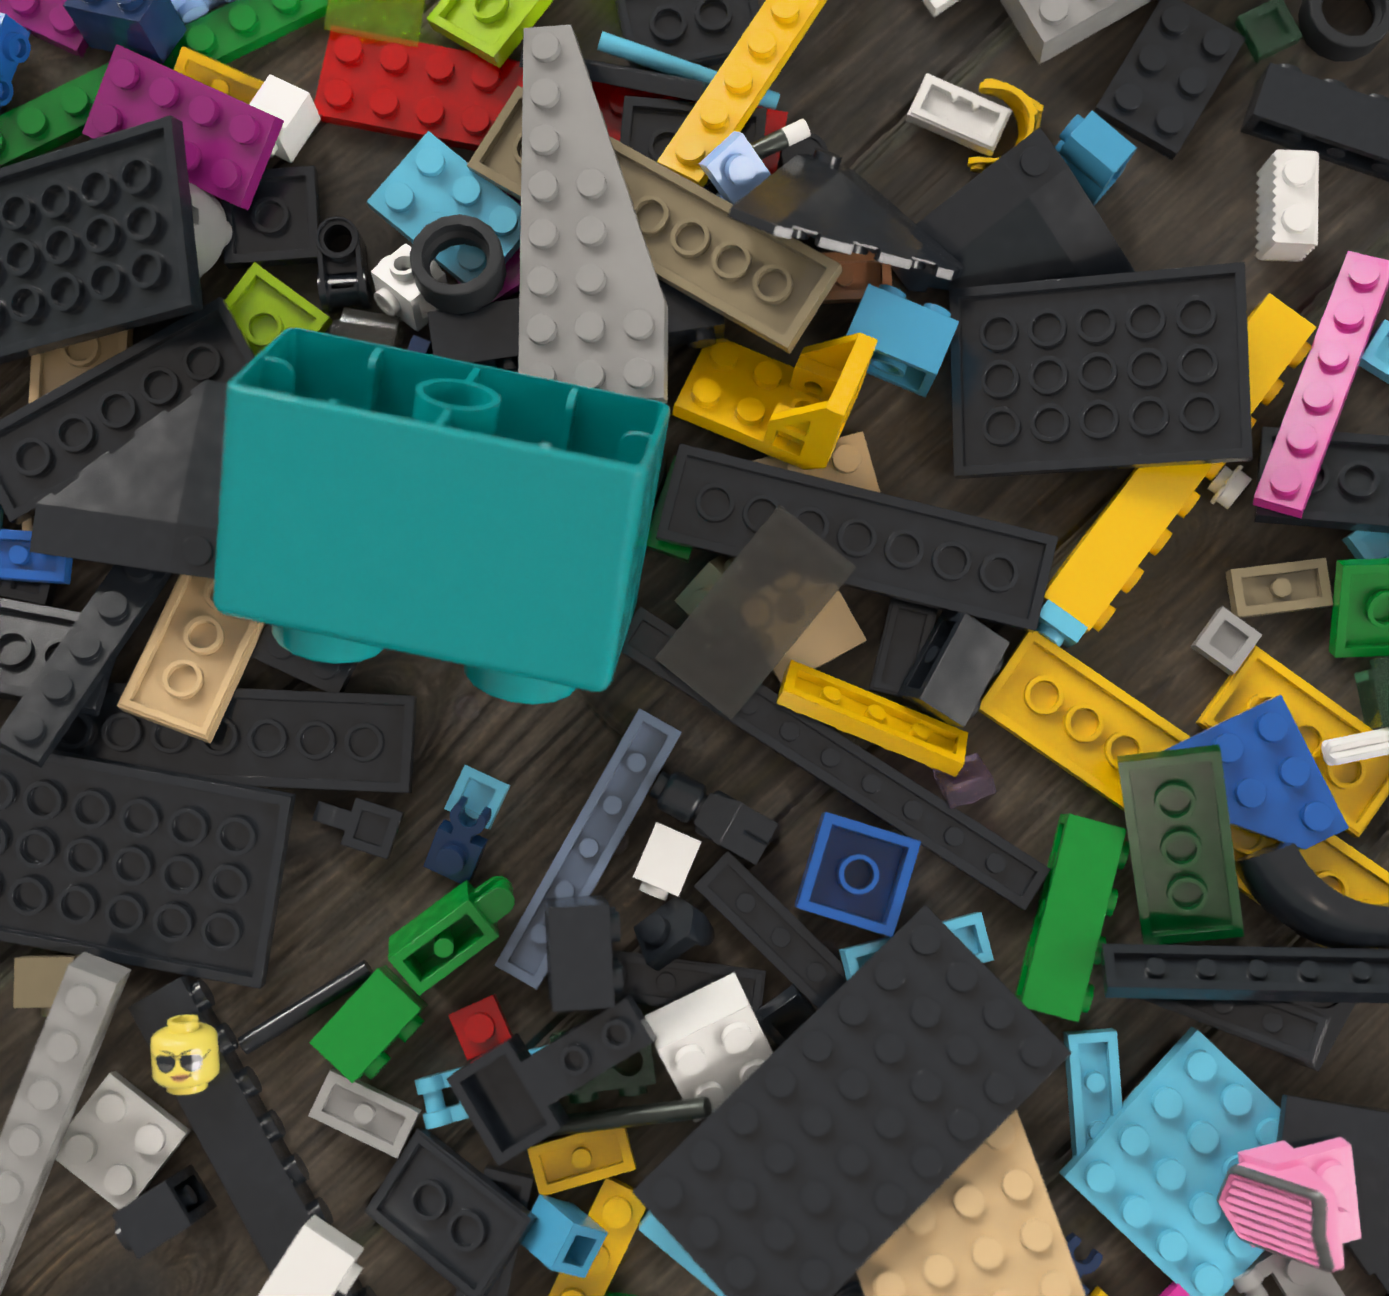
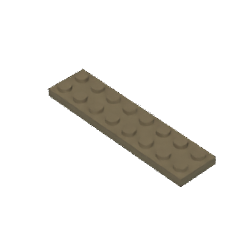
(694, 246)

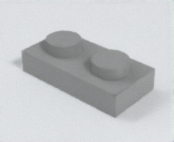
(365, 1113)

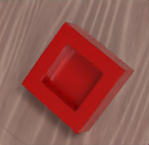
(480, 1026)

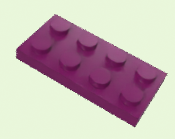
(222, 136)

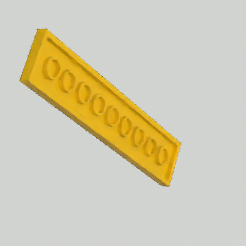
(1088, 722)

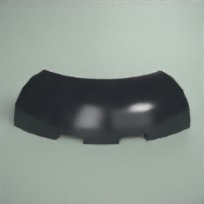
(1309, 906)

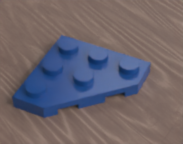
(1272, 776)

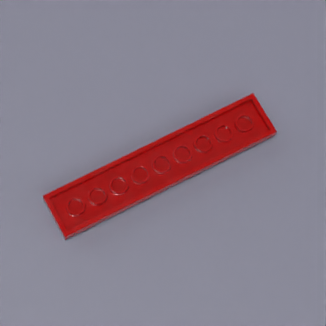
(442, 92)

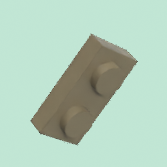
(1279, 588)

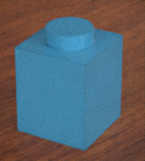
(563, 1236)

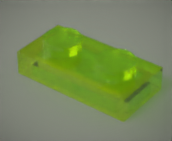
(377, 19)

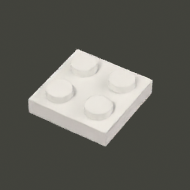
(120, 1141)

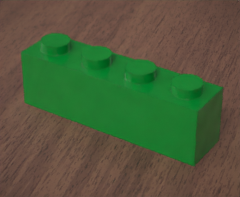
(1070, 917)

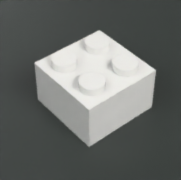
(710, 1040)

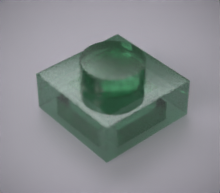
(1268, 29)

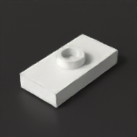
(958, 115)

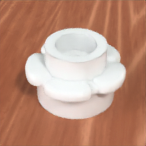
(1228, 486)

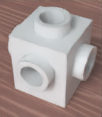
(397, 289)

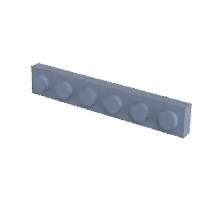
(591, 839)

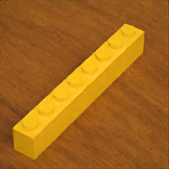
(1152, 496)

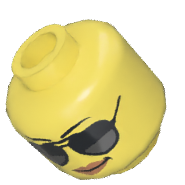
(185, 1055)

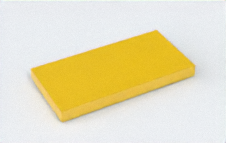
(1355, 786)

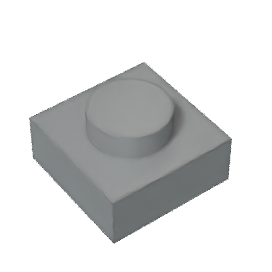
(1226, 640)

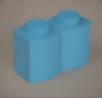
(1094, 153)

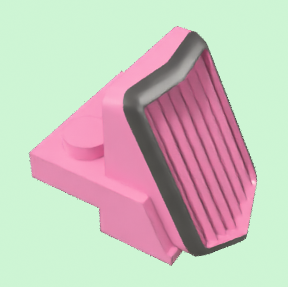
(1294, 1201)

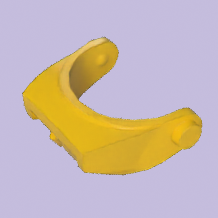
(1026, 111)

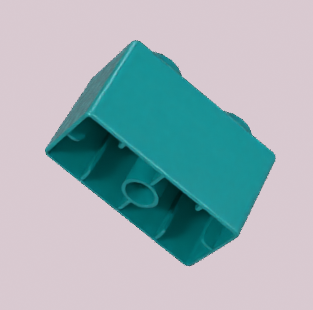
(435, 512)

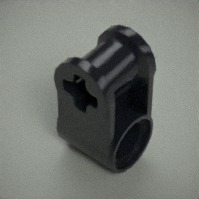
(342, 275)

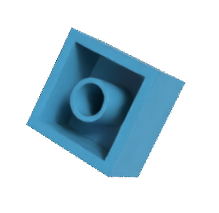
(908, 336)

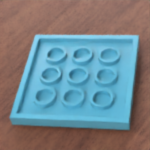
(1167, 1157)

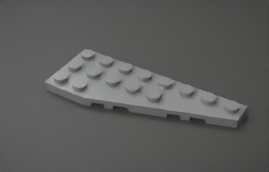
(585, 272)

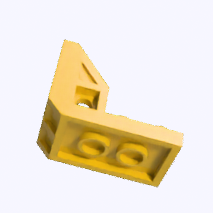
(776, 406)

